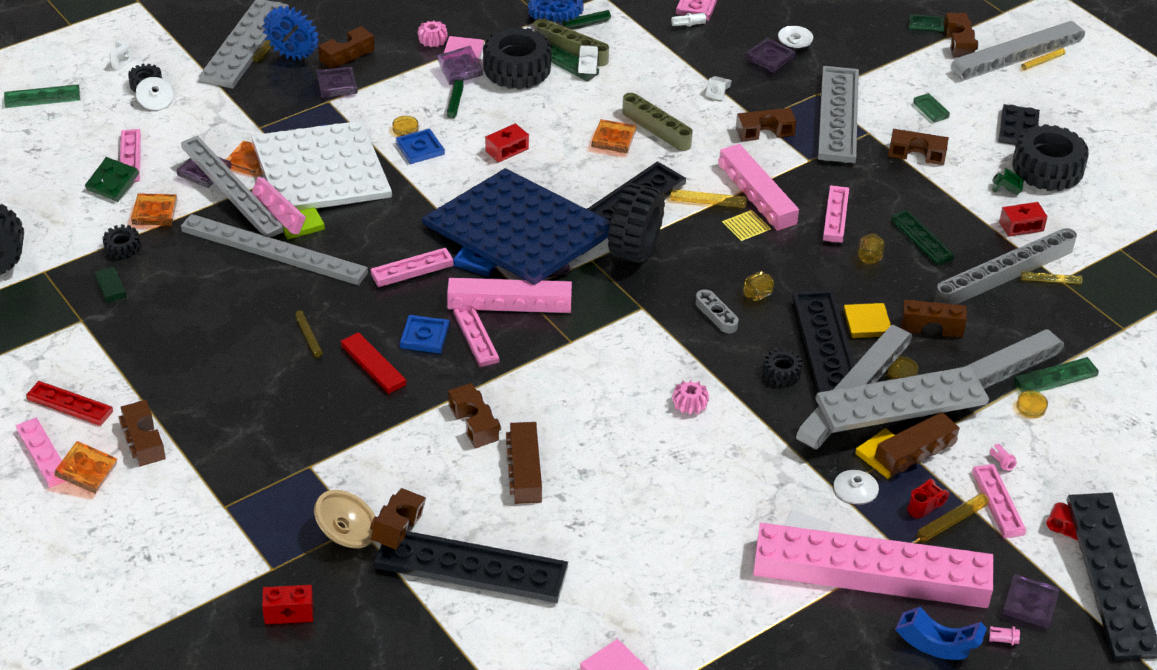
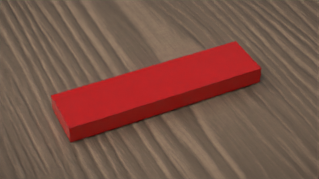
(373, 363)
(69, 403)

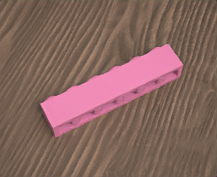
(758, 187)
(510, 295)

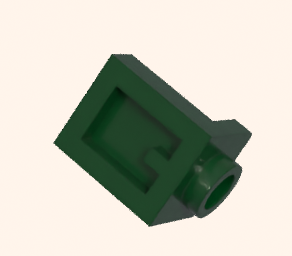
(1009, 180)

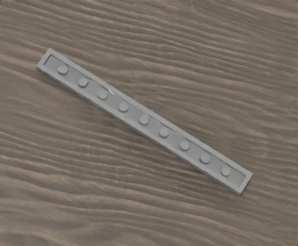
(275, 249)

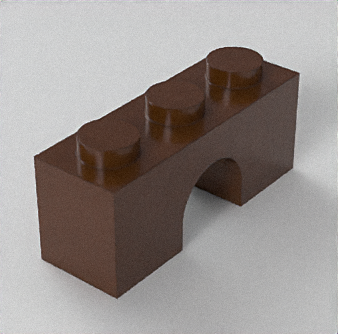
(963, 37)
(337, 54)
(777, 120)
(932, 146)
(919, 313)
(481, 426)
(146, 444)
(392, 523)

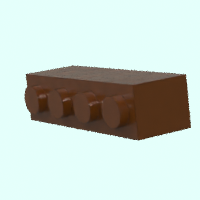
(917, 443)
(525, 463)

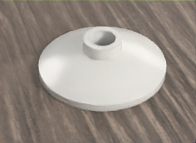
(795, 36)
(154, 100)
(856, 487)

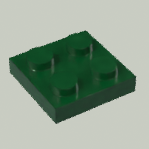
(112, 179)

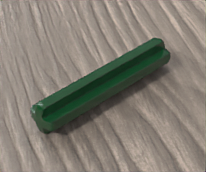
(587, 19)
(455, 98)

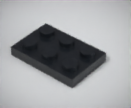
(1015, 121)

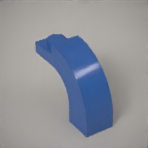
(936, 639)

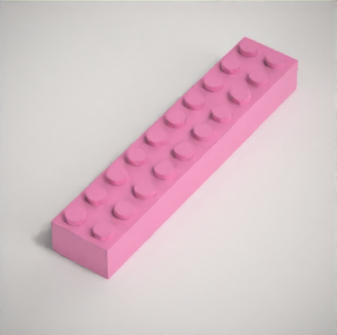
(874, 565)

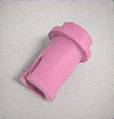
(1006, 461)
(1004, 635)

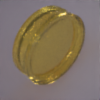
(405, 125)
(903, 368)
(1032, 404)

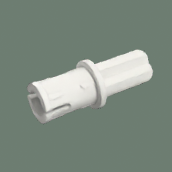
(689, 19)

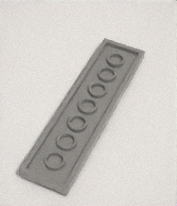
(239, 47)
(838, 114)
(901, 399)

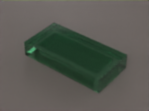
(926, 22)
(931, 107)
(110, 284)

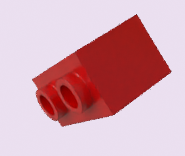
(507, 142)
(1023, 219)
(288, 604)

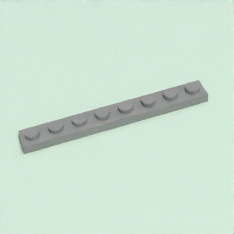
(232, 187)

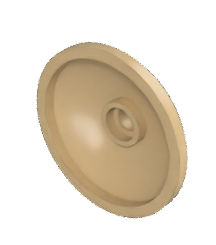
(344, 518)

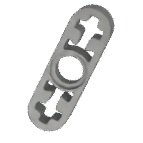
(717, 318)

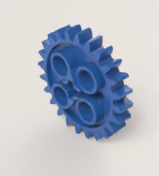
(555, 9)
(280, 23)

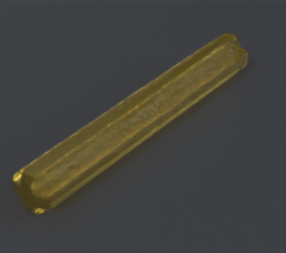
(708, 198)
(952, 517)

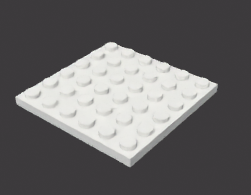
(322, 165)

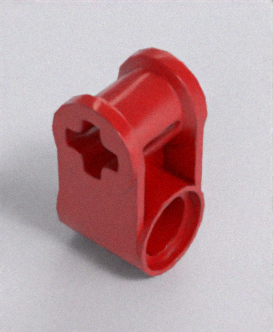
(926, 499)
(1061, 521)

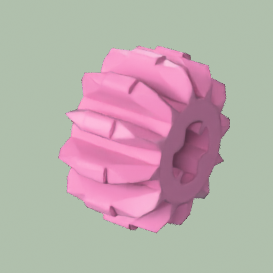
(432, 33)
(690, 397)

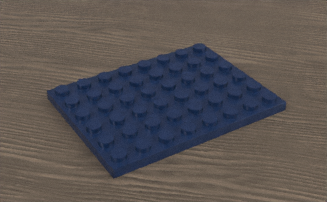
(519, 225)

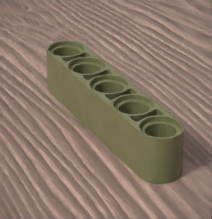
(571, 40)
(657, 121)

